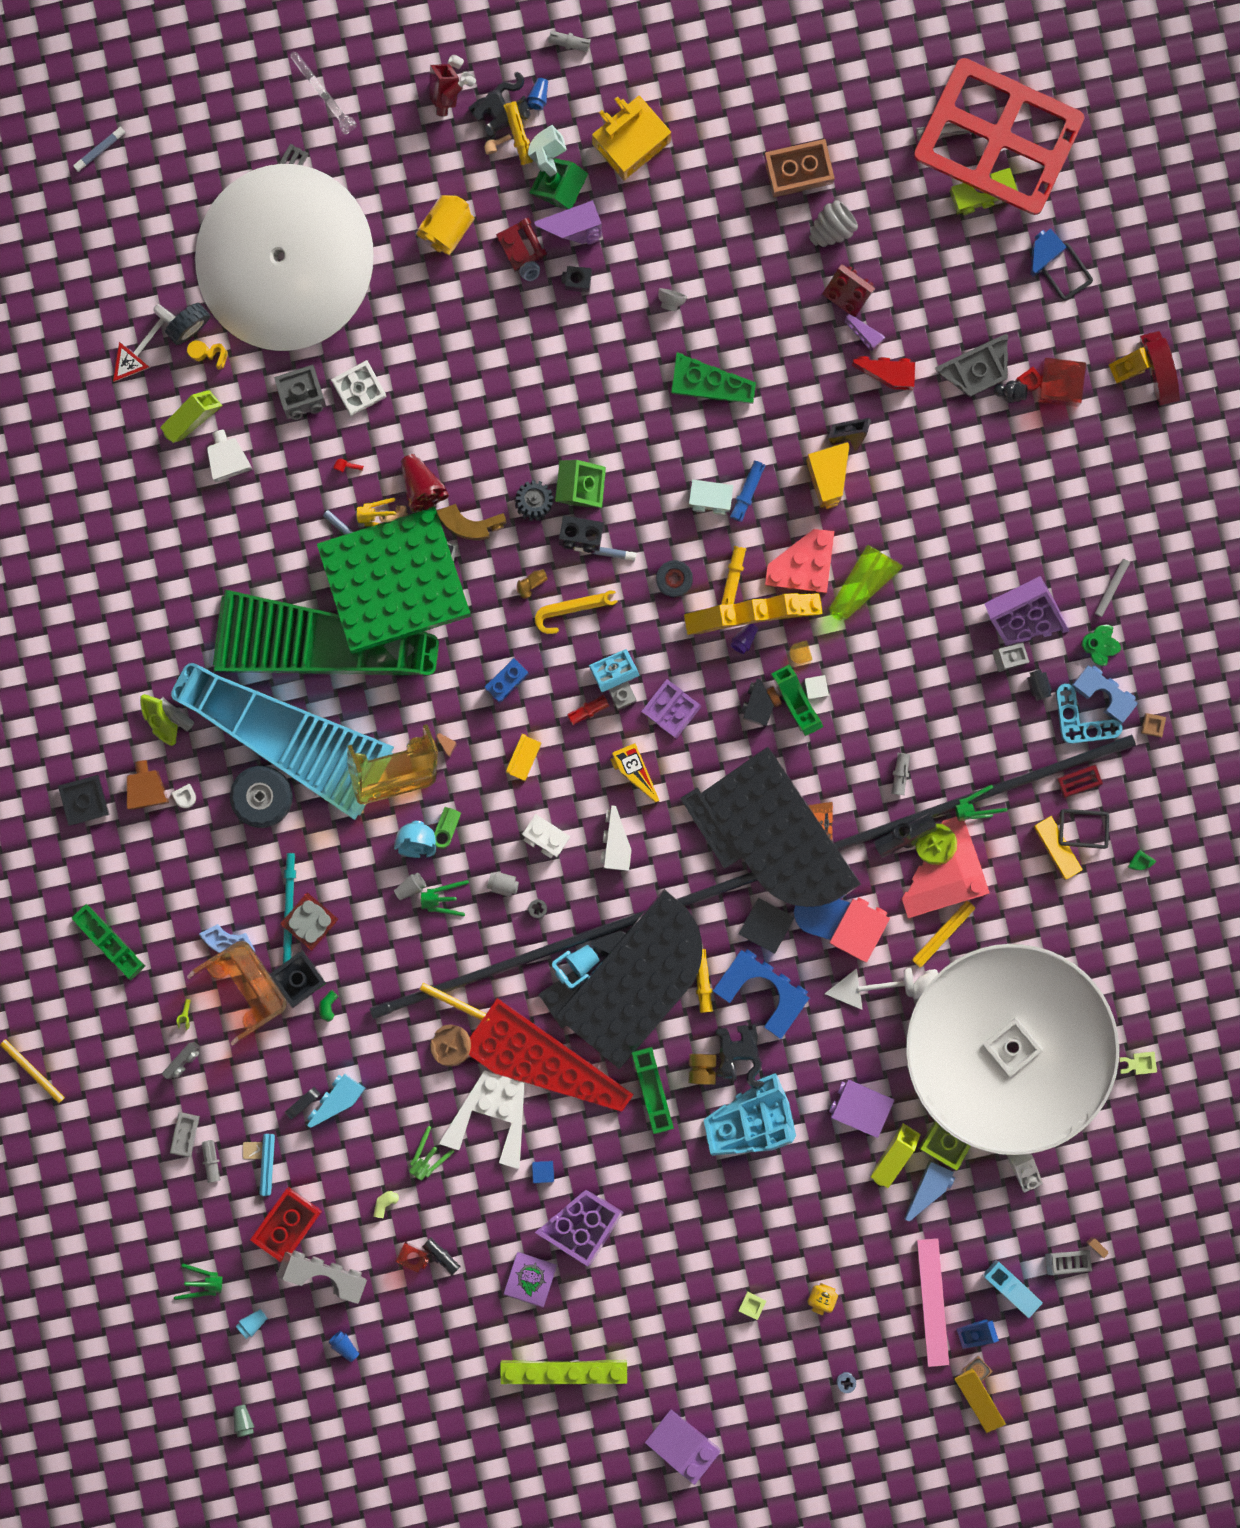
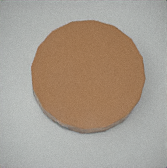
(450, 1045)

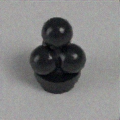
(1013, 391)

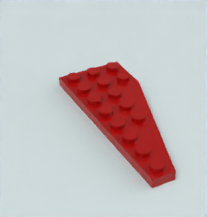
(526, 1053)

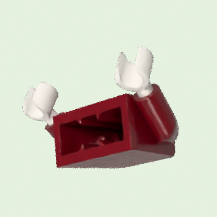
(446, 84)

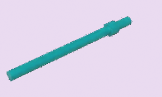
(289, 874)

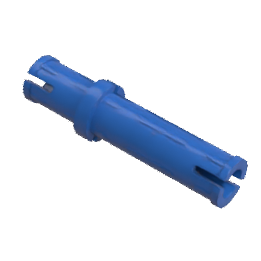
(744, 499)

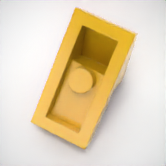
(1130, 365)

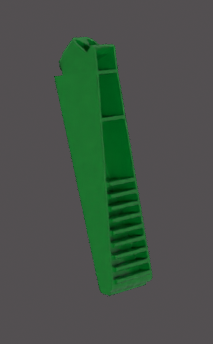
(290, 638)

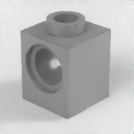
(622, 695)

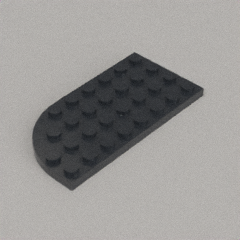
(779, 834)
(637, 981)

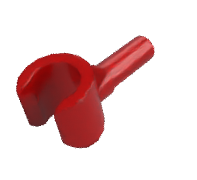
(340, 465)

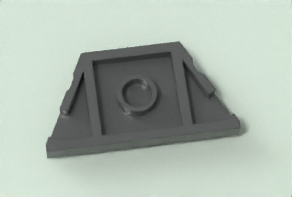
(978, 368)

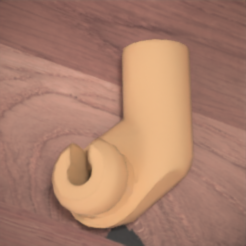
(400, 512)

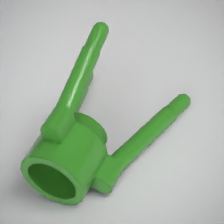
(421, 1168)

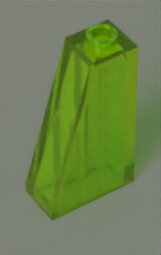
(865, 580)

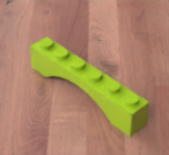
(564, 1372)

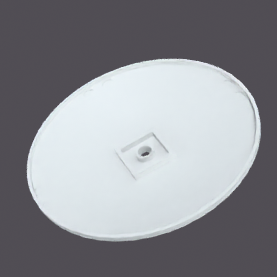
(1003, 1097)

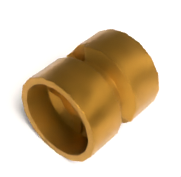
(702, 1069)

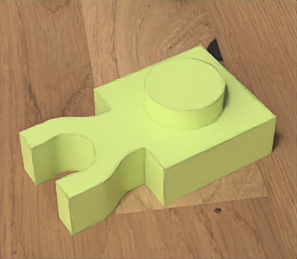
(1141, 1062)

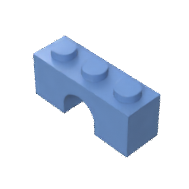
(1120, 703)

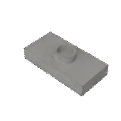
(184, 1134)

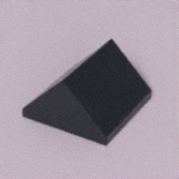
(297, 978)

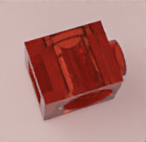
(403, 1257)

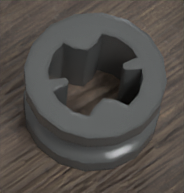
(543, 906)

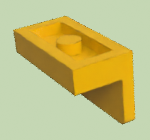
(523, 757)

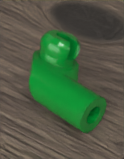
(325, 1006)

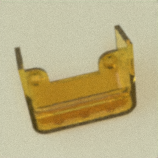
(396, 772)

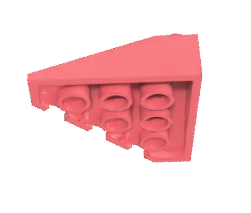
(950, 882)

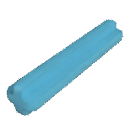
(267, 1164)

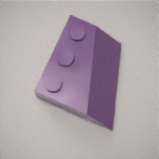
(575, 224)
(1026, 613)
(582, 1227)

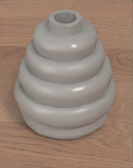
(833, 225)

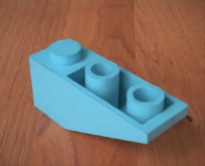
(343, 1096)
(1012, 1288)

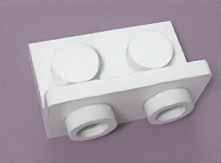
(545, 836)

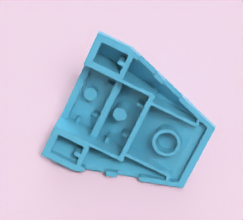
(752, 1121)

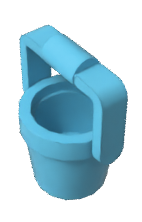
(580, 962)

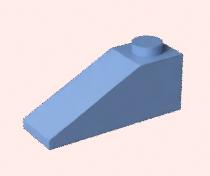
(931, 1186)

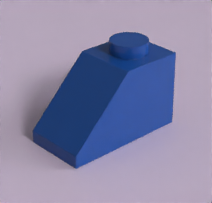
(1045, 250)

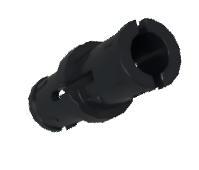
(441, 1256)

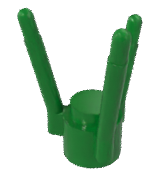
(966, 811)
(430, 899)
(213, 1284)

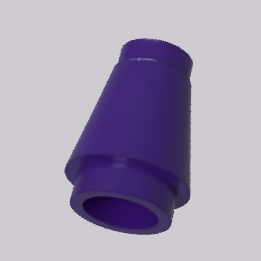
(744, 639)

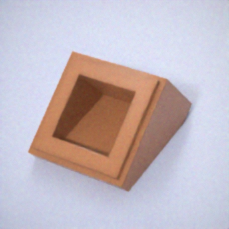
(447, 743)

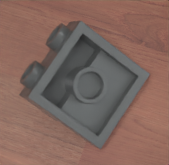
(300, 392)

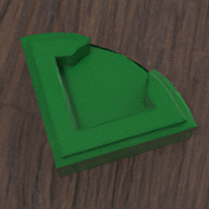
(1141, 861)

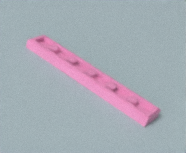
(932, 1302)

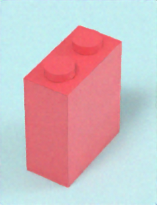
(859, 929)

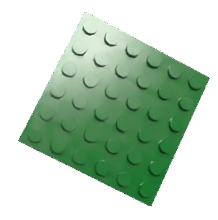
(393, 580)

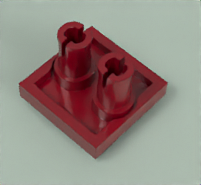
(848, 290)

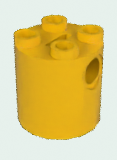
(446, 223)

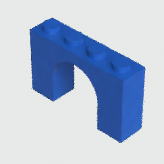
(790, 998)

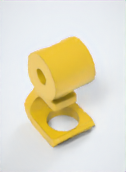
(199, 351)

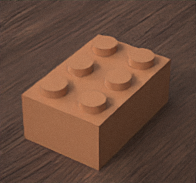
(799, 168)

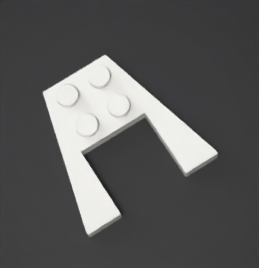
(497, 1098)

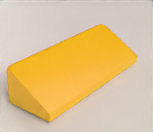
(1061, 855)
(980, 1400)

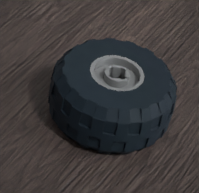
(261, 796)

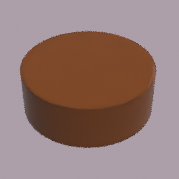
(774, 696)

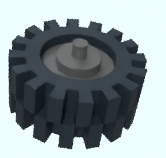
(533, 500)

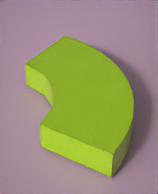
(157, 719)

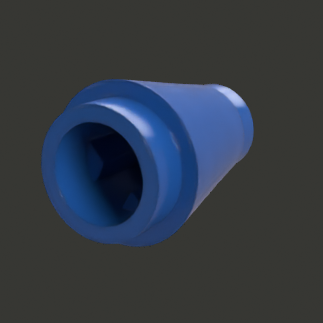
(538, 96)
(343, 1345)

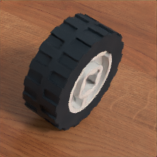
(187, 323)

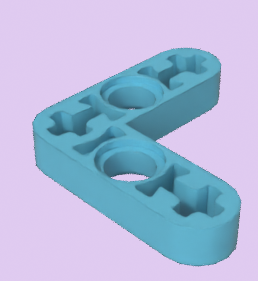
(1074, 723)

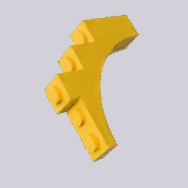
(752, 611)

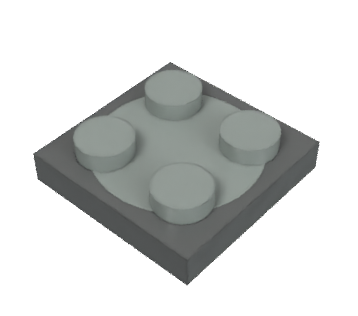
(176, 1067)

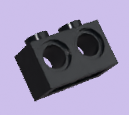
(582, 528)

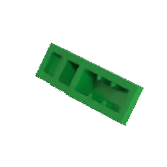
(108, 941)

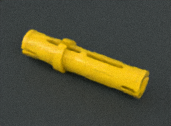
(517, 129)
(734, 572)
(703, 986)

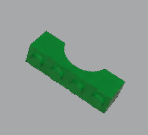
(652, 1090)

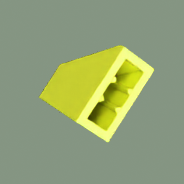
(895, 1156)

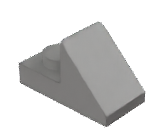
(1010, 657)

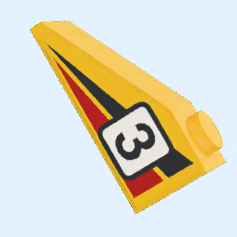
(632, 767)

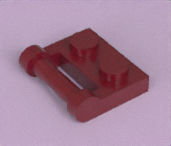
(514, 246)

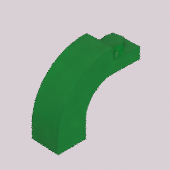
(796, 700)

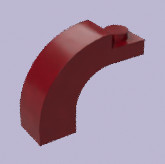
(1163, 367)

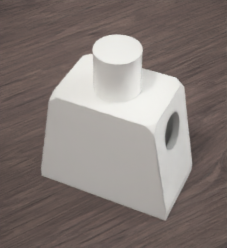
(226, 457)

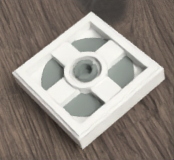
(358, 388)

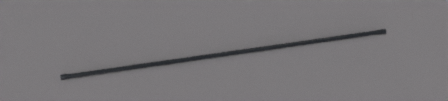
(388, 1007)

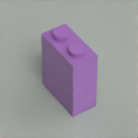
(861, 1108)

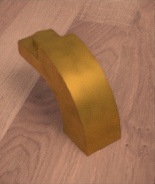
(466, 528)

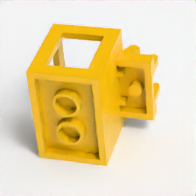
(630, 136)

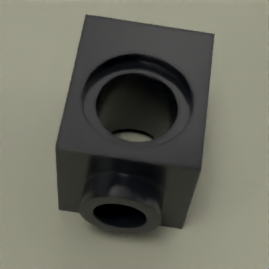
(584, 285)

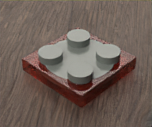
(309, 921)

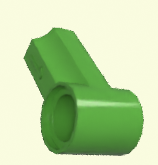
(447, 825)

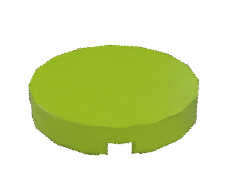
(937, 846)

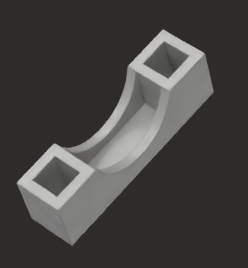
(298, 1270)

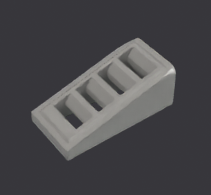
(1052, 1257)

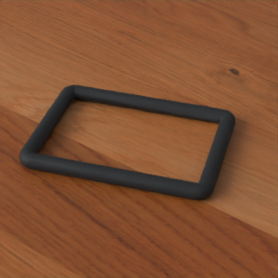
(1080, 287)
(1061, 827)

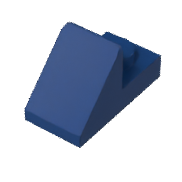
(977, 1334)

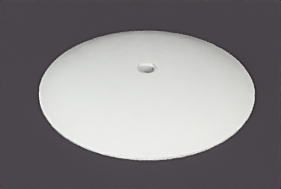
(323, 263)

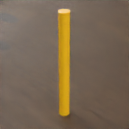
(452, 1001)
(32, 1071)

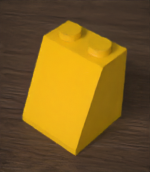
(828, 473)

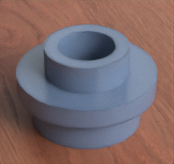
(529, 271)

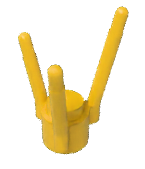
(367, 513)

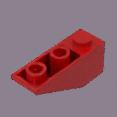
(893, 374)

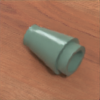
(242, 1422)

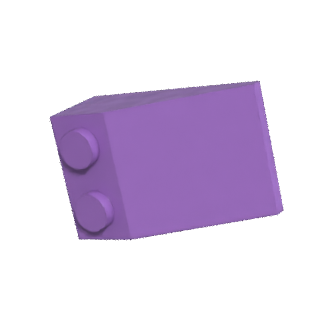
(683, 1446)

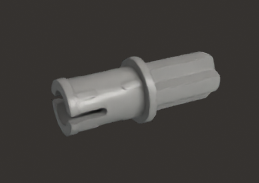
(176, 715)
(210, 1161)

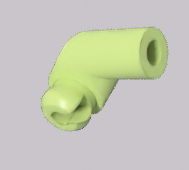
(384, 1201)

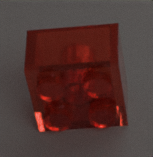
(1062, 382)

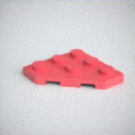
(804, 564)

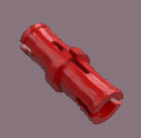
(588, 710)

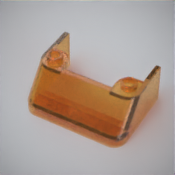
(253, 982)

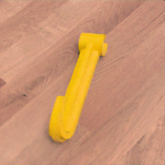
(569, 607)

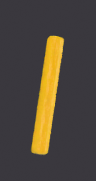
(943, 933)

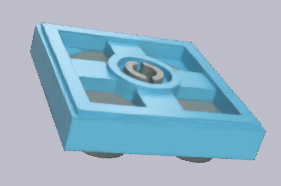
(614, 670)

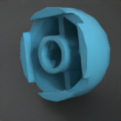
(415, 840)

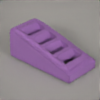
(866, 334)

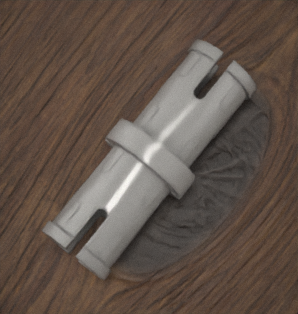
(569, 41)
(901, 774)

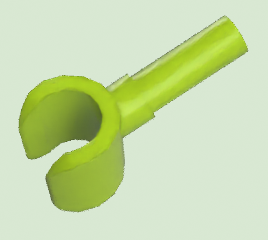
(184, 1017)

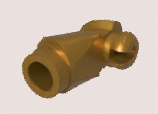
(532, 581)

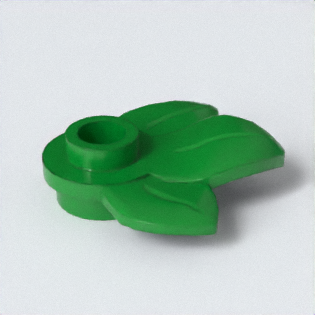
(1104, 644)

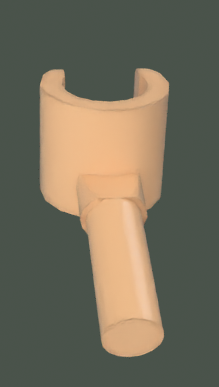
(490, 146)

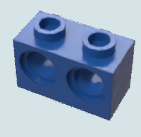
(506, 680)

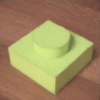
(752, 1305)

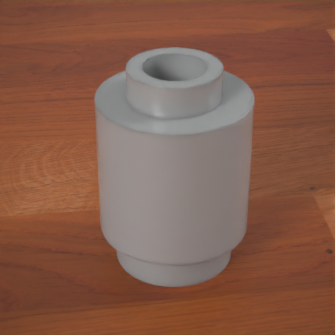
(503, 884)

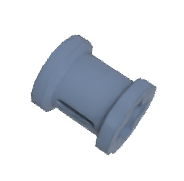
(850, 1388)

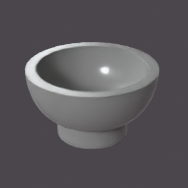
(671, 299)

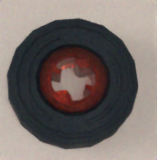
(666, 571)

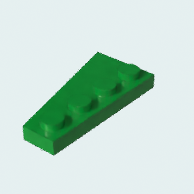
(710, 382)

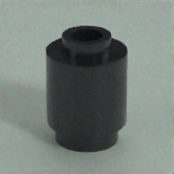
(1039, 685)

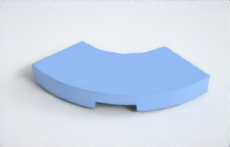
(220, 940)

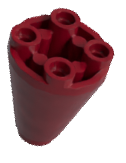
(421, 485)

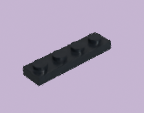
(710, 827)

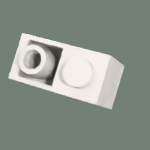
(1025, 1171)

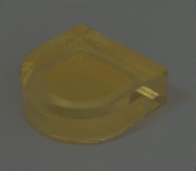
(800, 653)

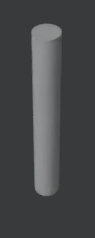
(1112, 587)

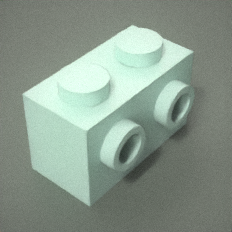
(710, 496)

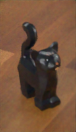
(494, 103)
(739, 1050)

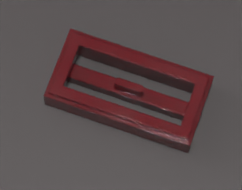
(1063, 787)

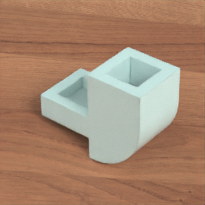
(545, 147)

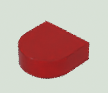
(1031, 378)

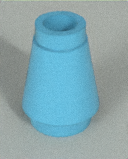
(249, 1325)

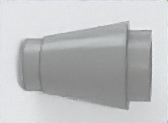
(411, 886)

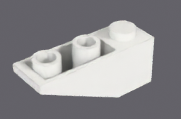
(618, 849)

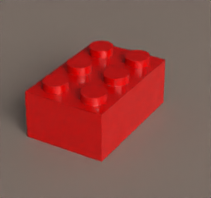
(286, 1224)

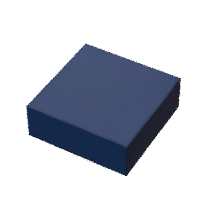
(543, 1171)

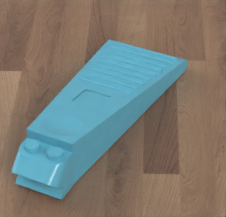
(284, 735)

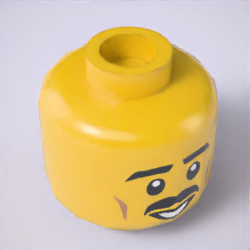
(822, 1299)

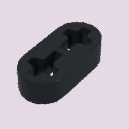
(302, 1103)

